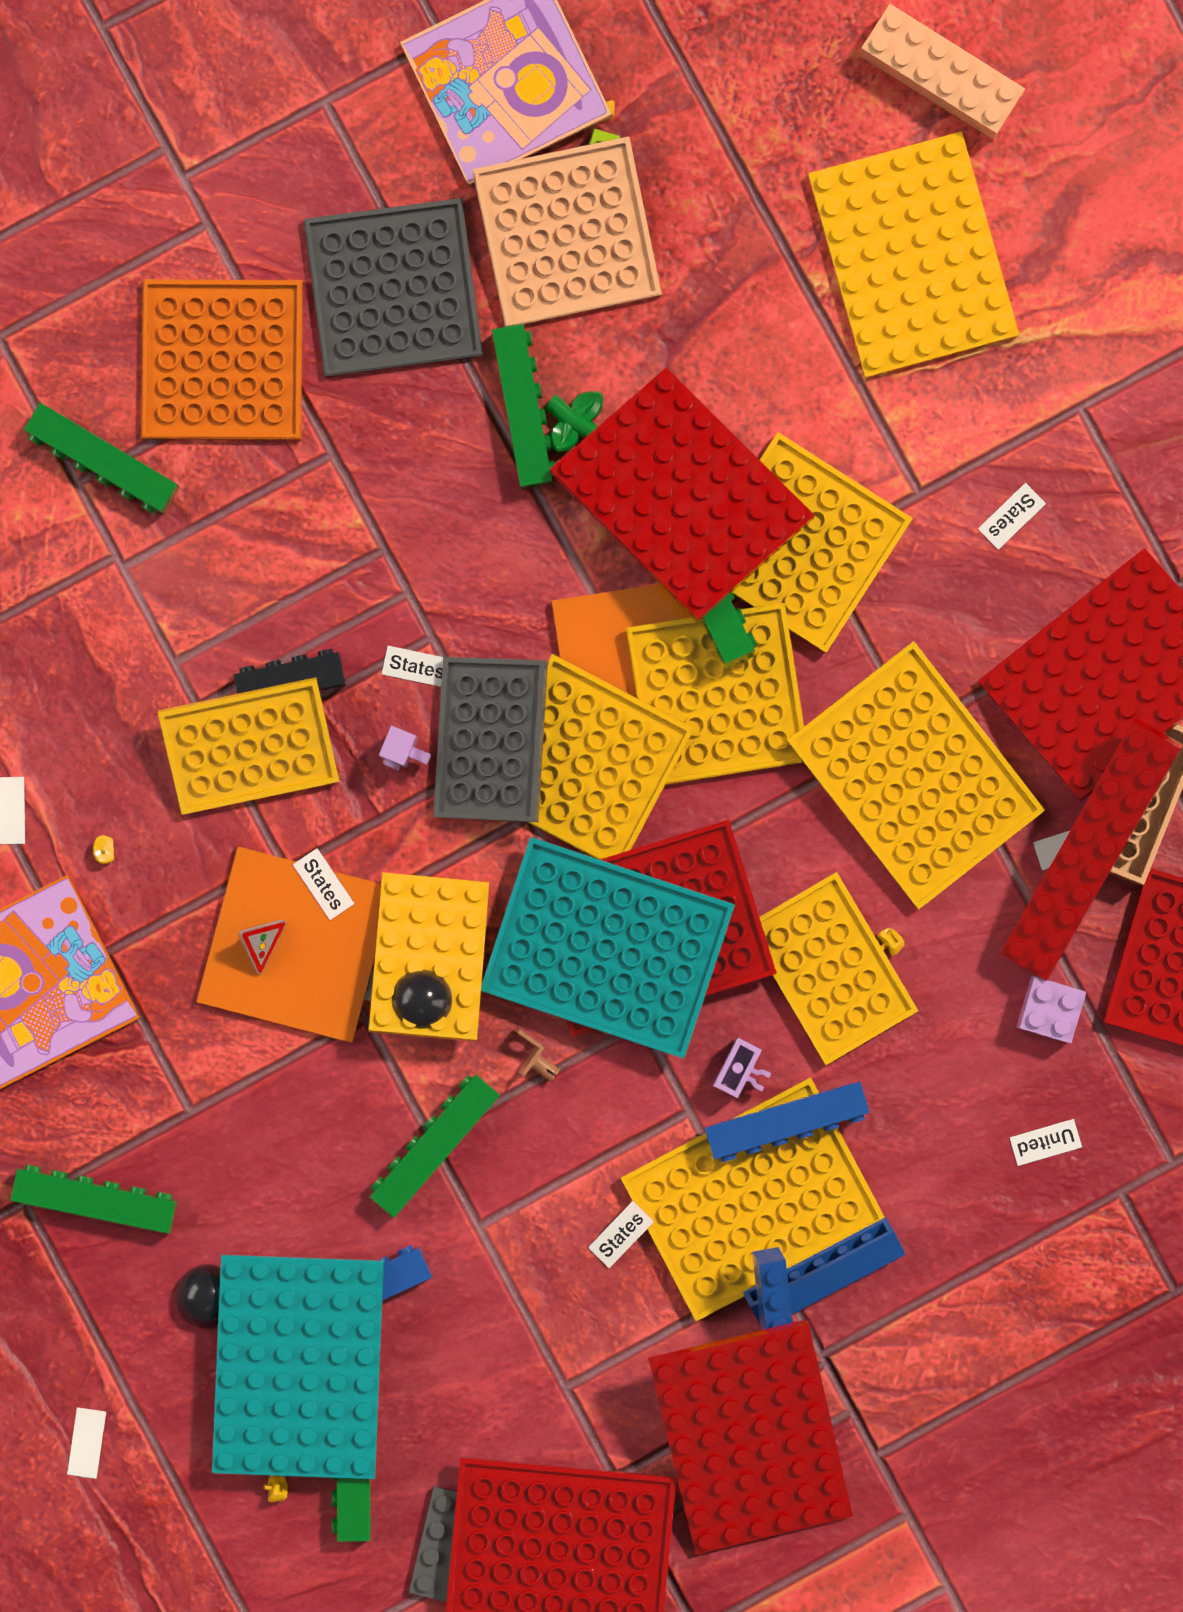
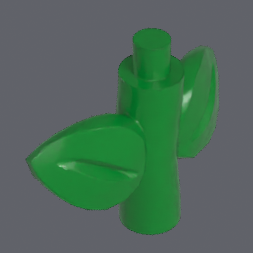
(573, 419)

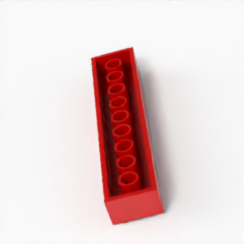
(1091, 848)

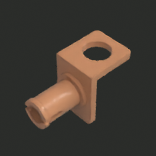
(536, 1061)

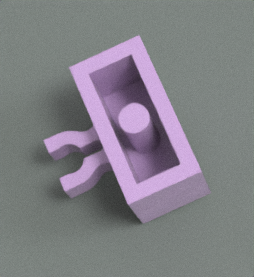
(399, 748)
(738, 1067)

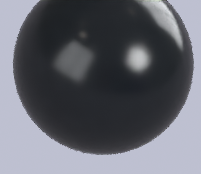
(422, 998)
(199, 1296)

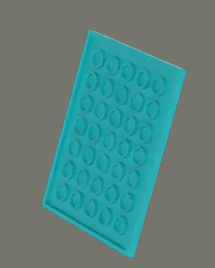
(607, 947)
(298, 1366)

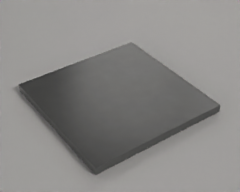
(393, 287)

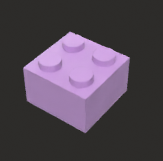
(1051, 1009)

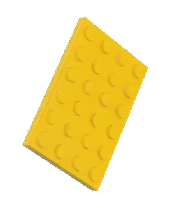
(248, 745)
(432, 928)
(833, 969)

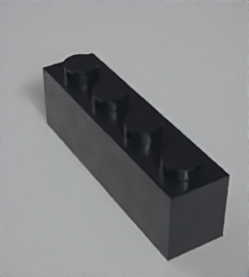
(325, 667)

